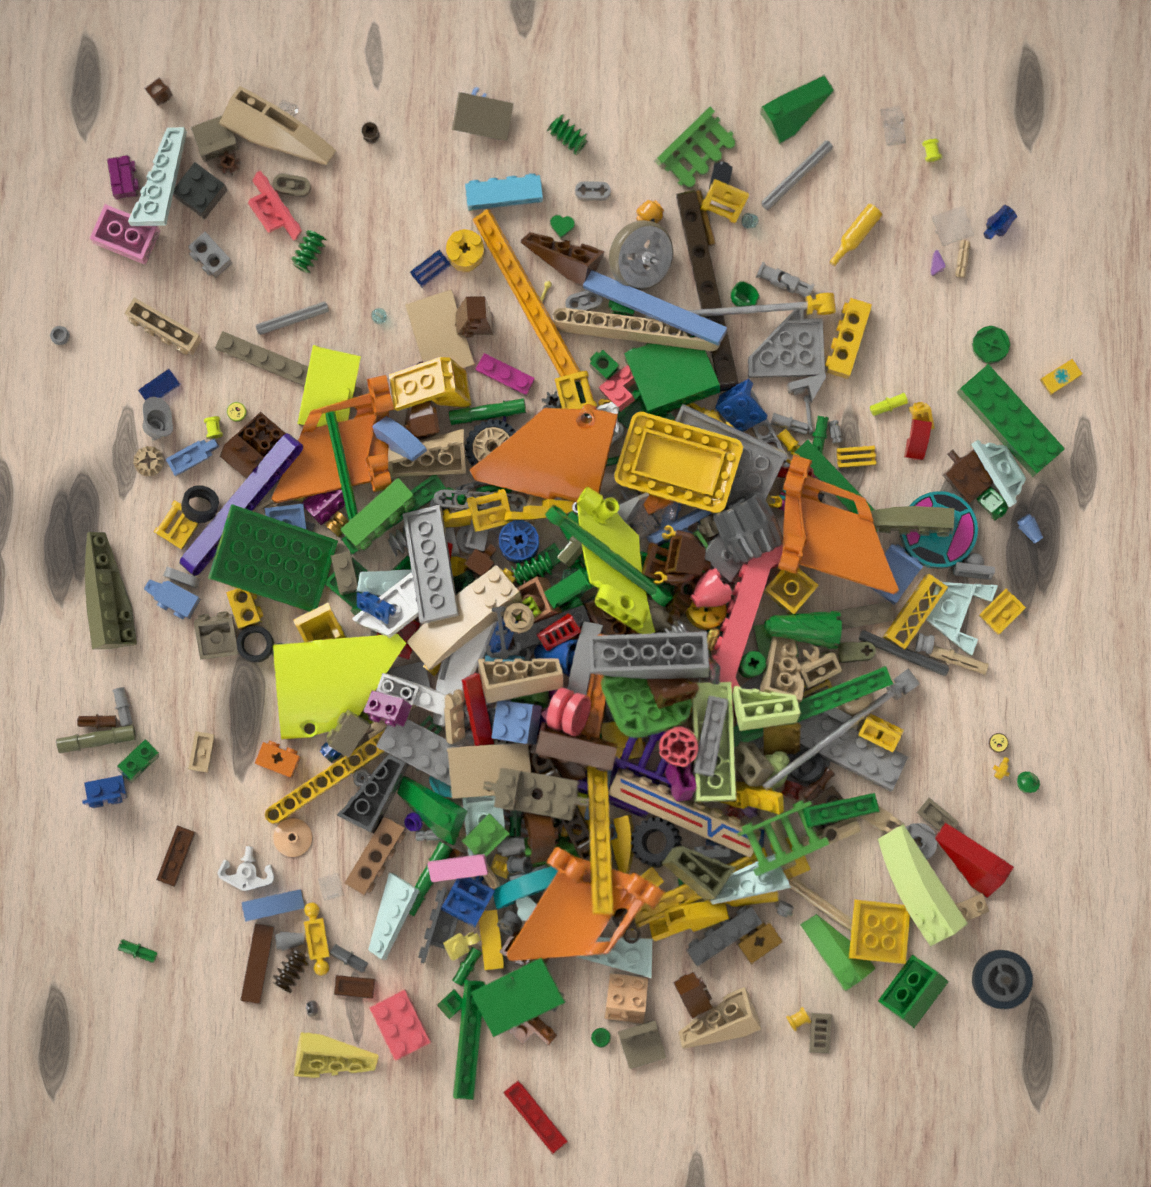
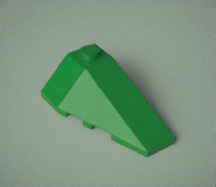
(793, 109)

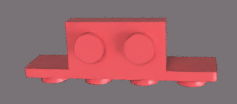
(271, 209)

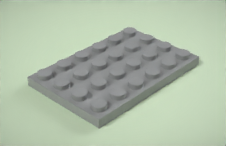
(758, 461)

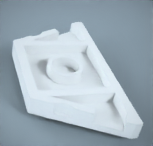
(404, 600)

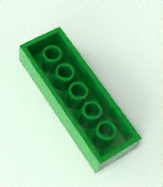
(1010, 420)

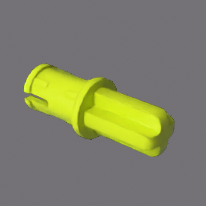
(888, 404)

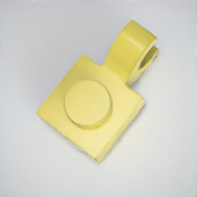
(458, 945)

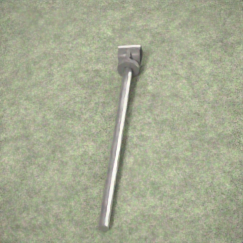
(903, 683)

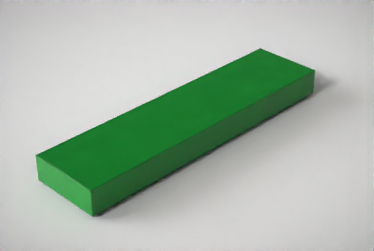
(841, 810)

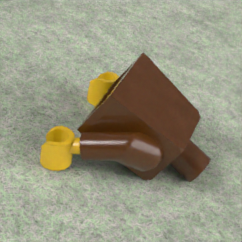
(684, 557)

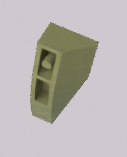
(915, 519)
(106, 597)

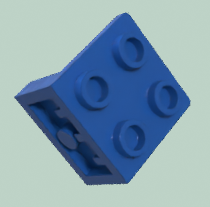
(739, 407)
(105, 790)

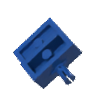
(468, 899)

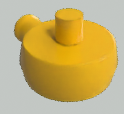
(1001, 770)

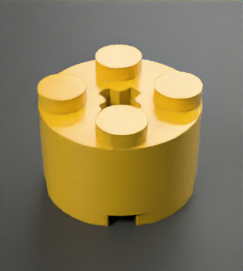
(474, 255)

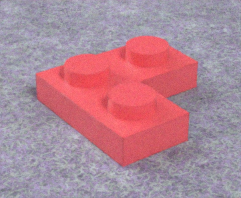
(616, 388)

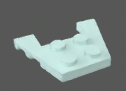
(951, 610)

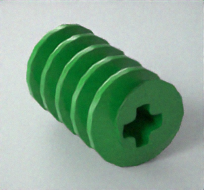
(568, 134)
(308, 250)
(533, 569)
(752, 657)

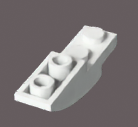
(412, 693)

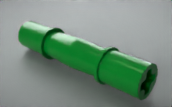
(487, 411)
(424, 882)

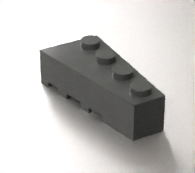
(375, 795)

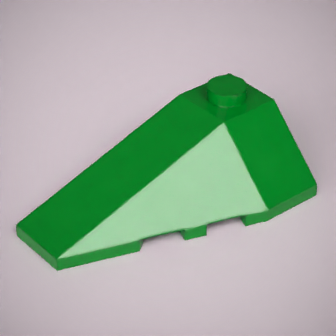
(435, 811)

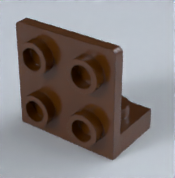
(671, 691)

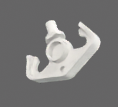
(246, 877)

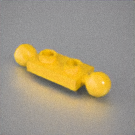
(316, 939)

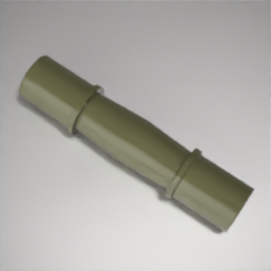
(96, 739)

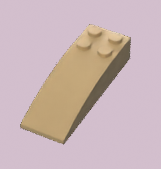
(443, 637)

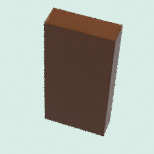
(354, 986)

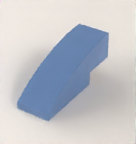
(398, 438)
(273, 905)

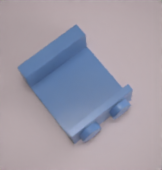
(903, 569)

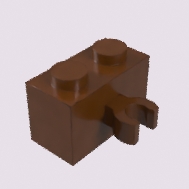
(480, 562)
(693, 994)

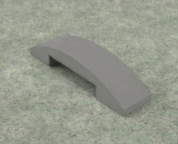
(580, 668)

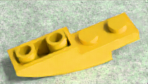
(757, 797)
(693, 916)

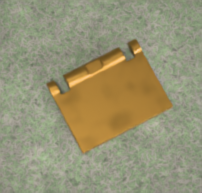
(782, 738)

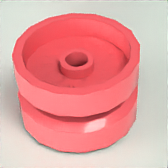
(568, 711)

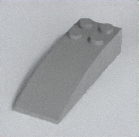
(650, 655)

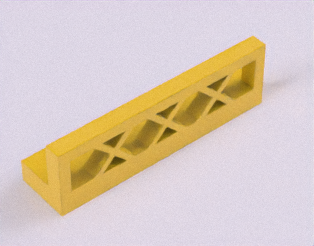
(910, 605)

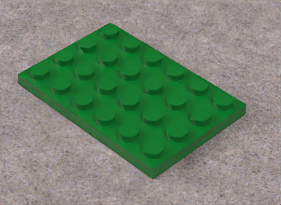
(272, 559)

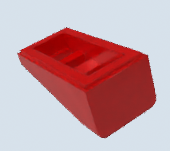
(561, 638)

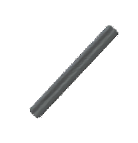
(906, 654)

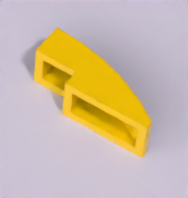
(622, 845)

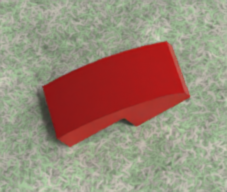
(918, 440)

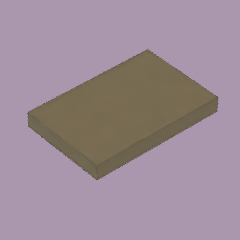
(482, 116)

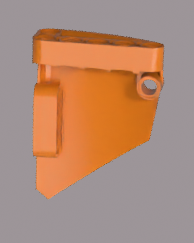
(553, 454)

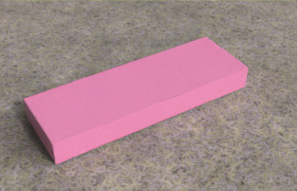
(458, 868)

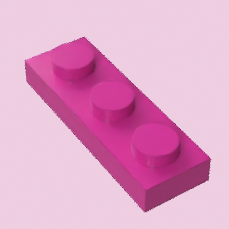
(505, 374)

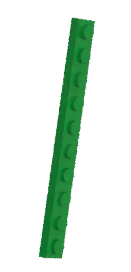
(827, 700)

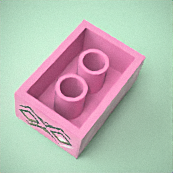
(118, 236)

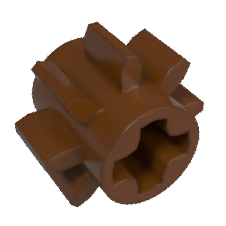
(229, 169)

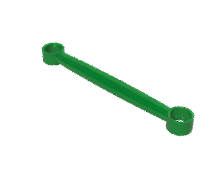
(559, 518)

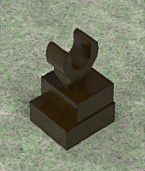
(677, 607)

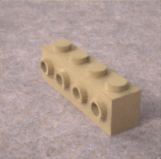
(163, 326)

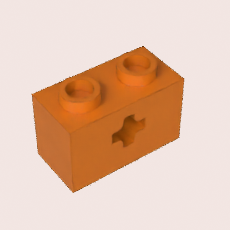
(266, 759)

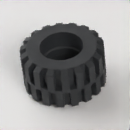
(644, 831)

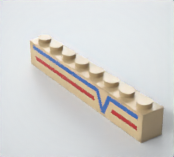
(687, 814)

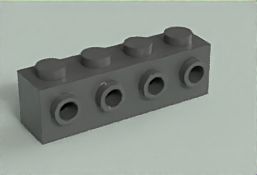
(723, 936)

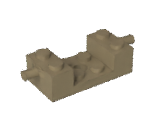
(516, 788)

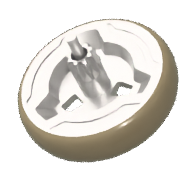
(630, 243)

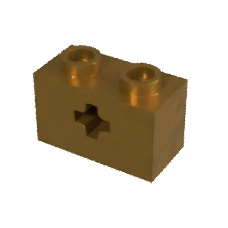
(770, 941)

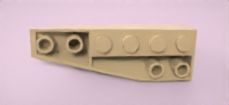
(273, 128)

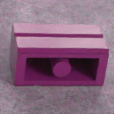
(122, 177)

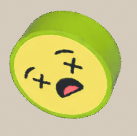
(236, 411)

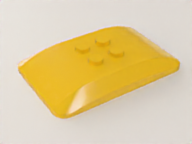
(678, 462)

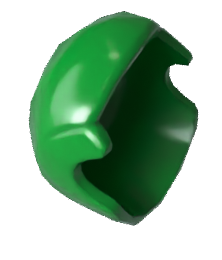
(744, 294)

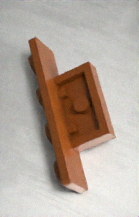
(537, 1026)

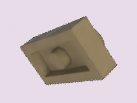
(936, 815)

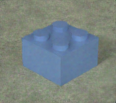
(516, 722)

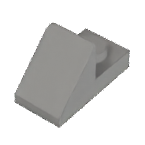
(812, 384)

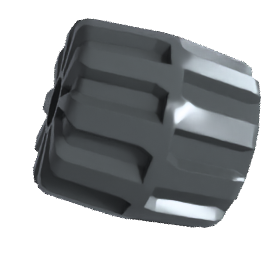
(748, 527)

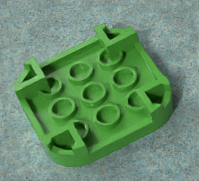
(636, 708)

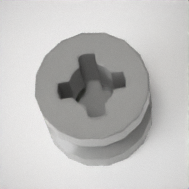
(924, 643)

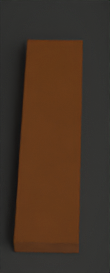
(257, 963)

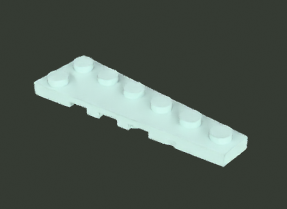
(159, 189)

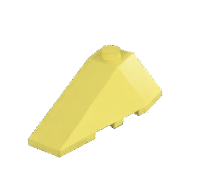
(322, 1054)

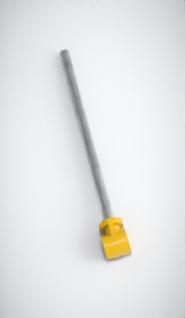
(823, 304)

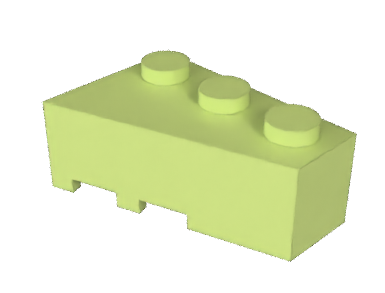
(763, 709)

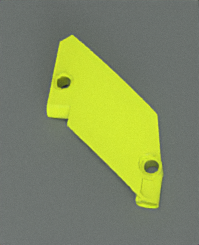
(616, 592)

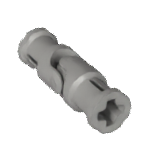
(788, 282)

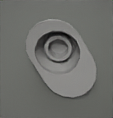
(157, 418)

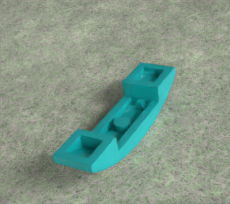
(523, 887)

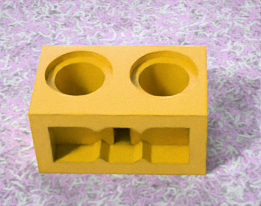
(239, 609)
(881, 732)

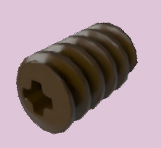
(291, 970)

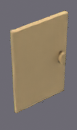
(435, 329)
(476, 764)

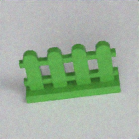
(690, 155)

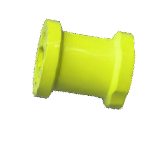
(932, 150)
(213, 427)

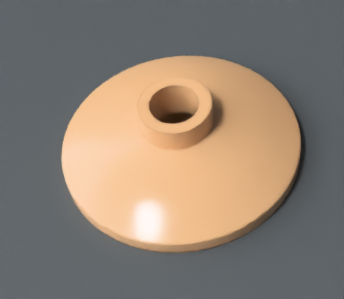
(300, 844)

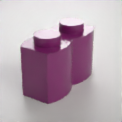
(682, 782)

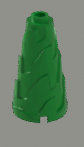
(813, 628)

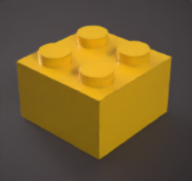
(790, 590)

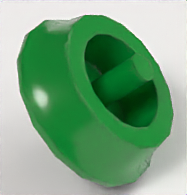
(1028, 782)

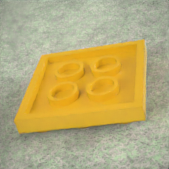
(879, 931)

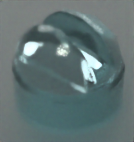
(749, 222)
(376, 318)

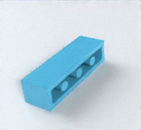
(504, 192)

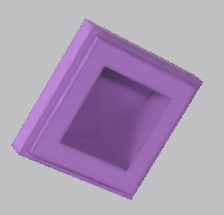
(937, 263)

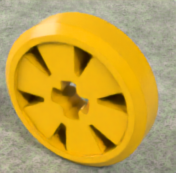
(708, 619)

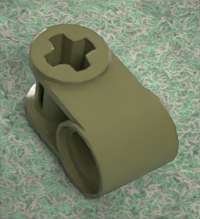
(852, 652)

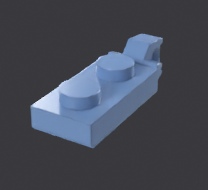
(191, 456)

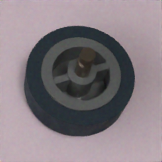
(1002, 979)

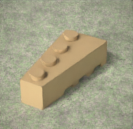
(443, 456)

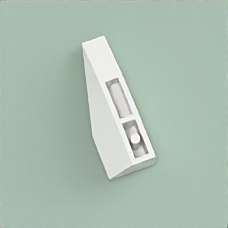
(461, 665)

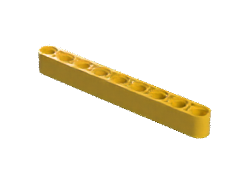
(316, 791)

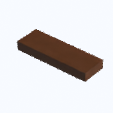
(176, 856)

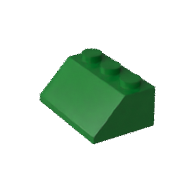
(913, 991)

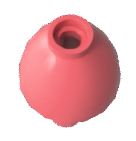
(711, 590)
(679, 752)

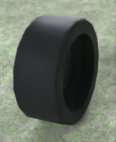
(203, 492)
(255, 629)

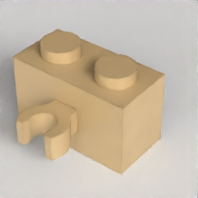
(818, 666)

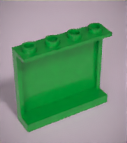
(671, 376)

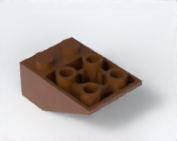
(251, 444)

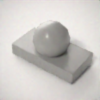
(974, 568)

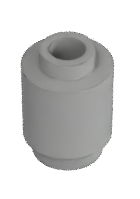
(511, 846)

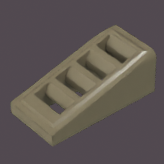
(820, 1016)

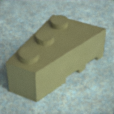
(697, 871)

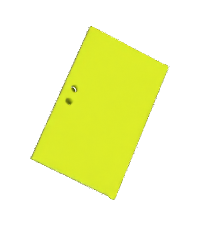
(328, 382)

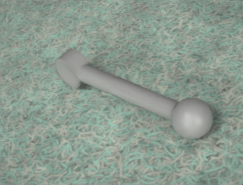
(807, 399)

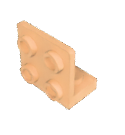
(626, 998)

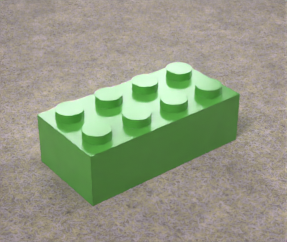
(378, 515)

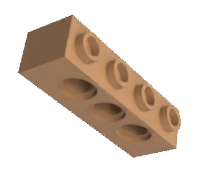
(355, 878)

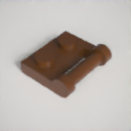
(654, 565)

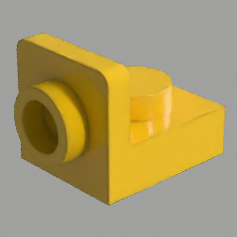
(922, 411)

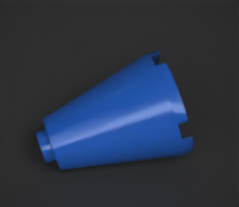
(563, 652)

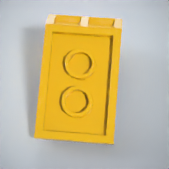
(433, 380)
(319, 625)

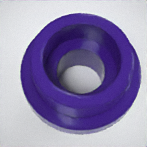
(413, 822)

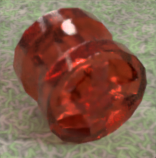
(791, 790)

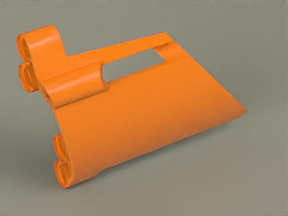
(365, 455)

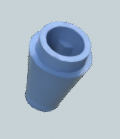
(1030, 528)

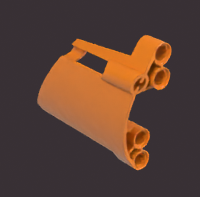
(828, 536)
(564, 915)

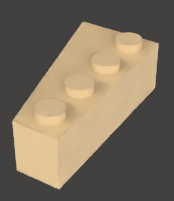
(518, 678)

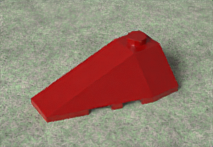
(977, 864)

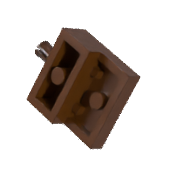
(967, 475)

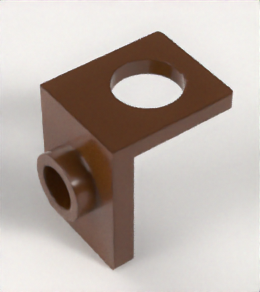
(162, 95)

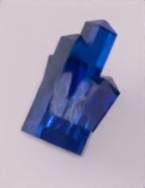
(1000, 222)

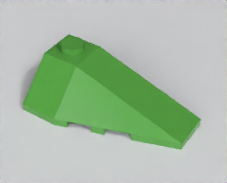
(834, 951)

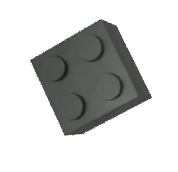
(199, 190)

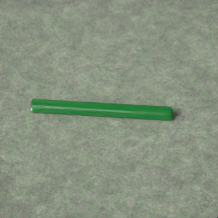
(341, 464)

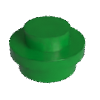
(601, 1037)

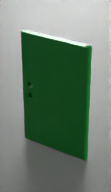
(517, 999)

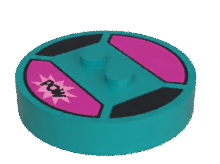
(939, 551)

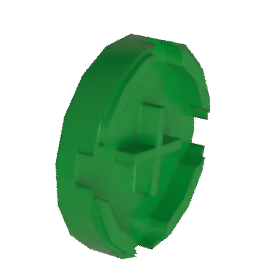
(990, 344)

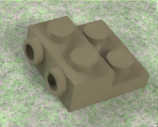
(216, 635)

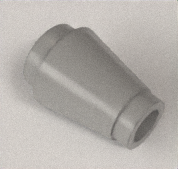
(288, 940)

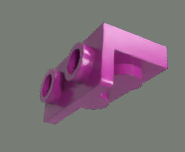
(324, 505)

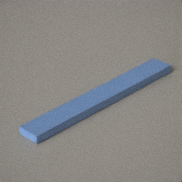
(655, 308)

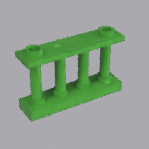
(781, 857)

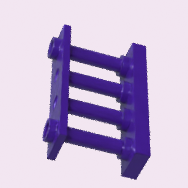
(623, 763)

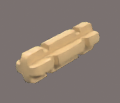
(962, 260)

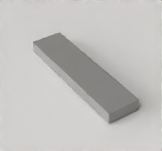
(710, 736)

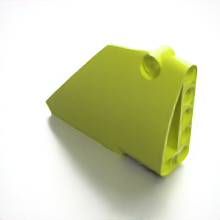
(328, 678)

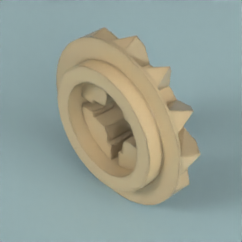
(155, 466)
(526, 616)

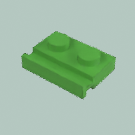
(485, 836)

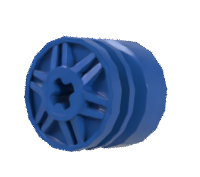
(520, 552)

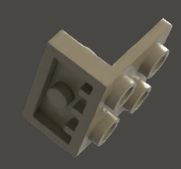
(213, 139)
(642, 1044)

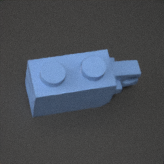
(173, 597)

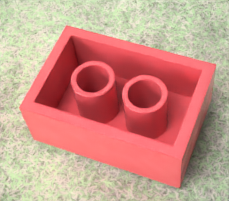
(400, 1024)

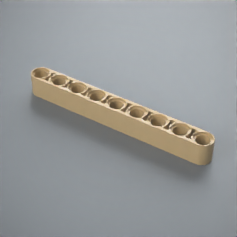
(626, 330)

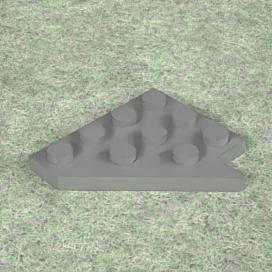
(790, 350)

